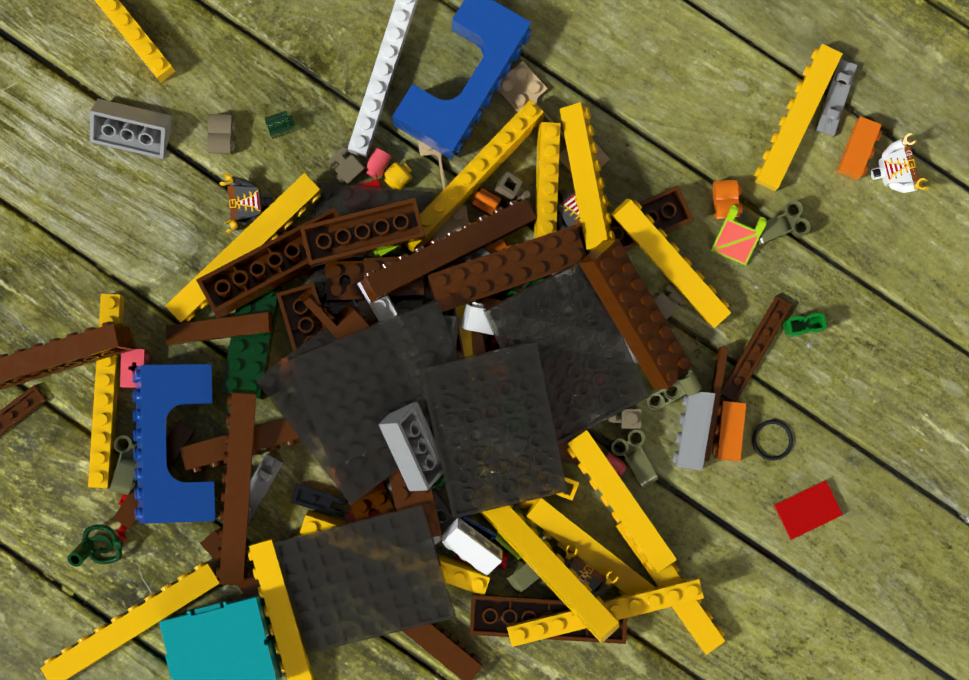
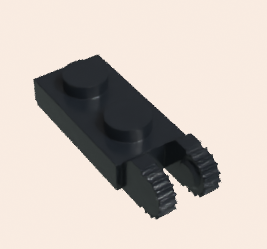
(317, 500)

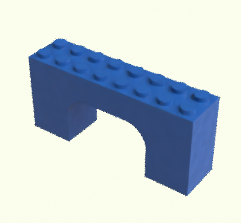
(448, 122)
(158, 493)

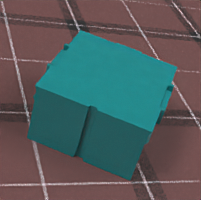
(221, 642)

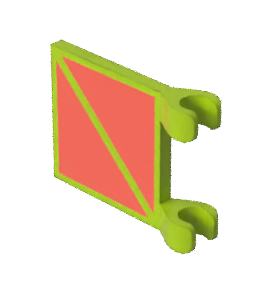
(737, 239)

